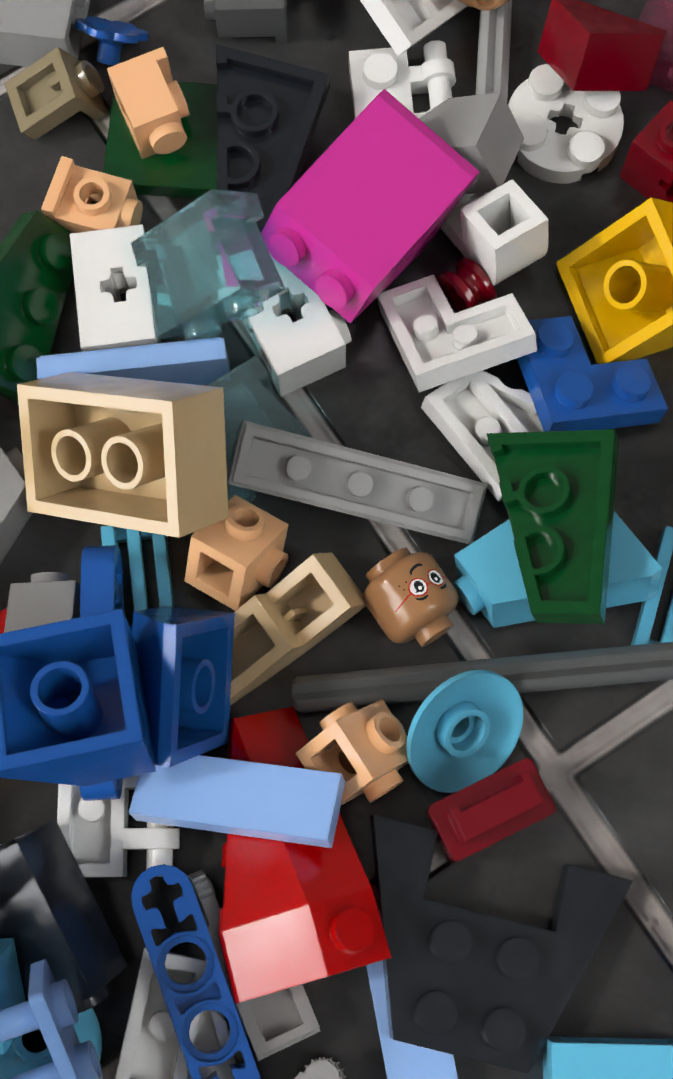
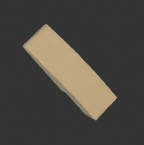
(290, 620)

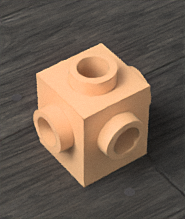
(237, 554)
(362, 746)

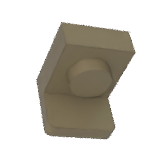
(55, 91)

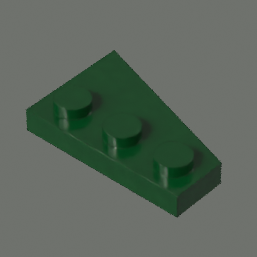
(32, 294)
(561, 517)

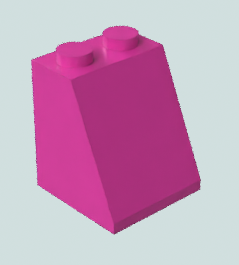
(367, 206)

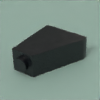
(55, 915)

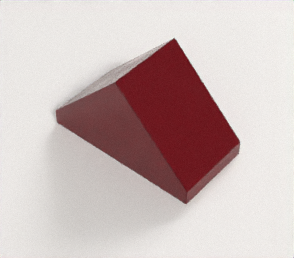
(599, 47)

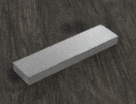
(356, 482)

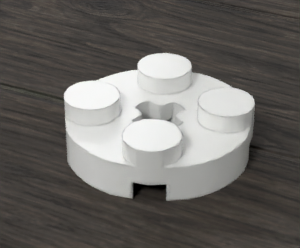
(582, 149)

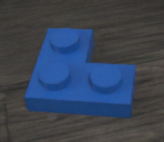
(585, 396)

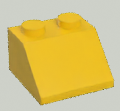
(625, 284)

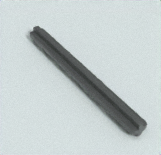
(525, 672)

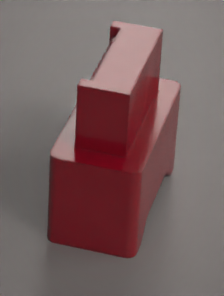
(490, 810)

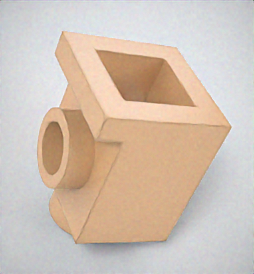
(150, 102)
(77, 187)

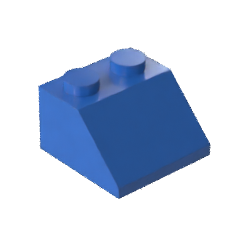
(185, 679)
(73, 703)

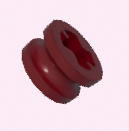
(466, 286)

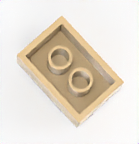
(125, 452)

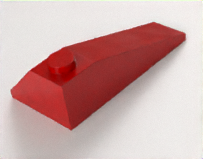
(286, 905)

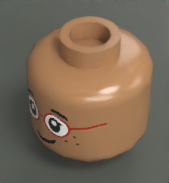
(410, 597)

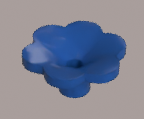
(110, 36)

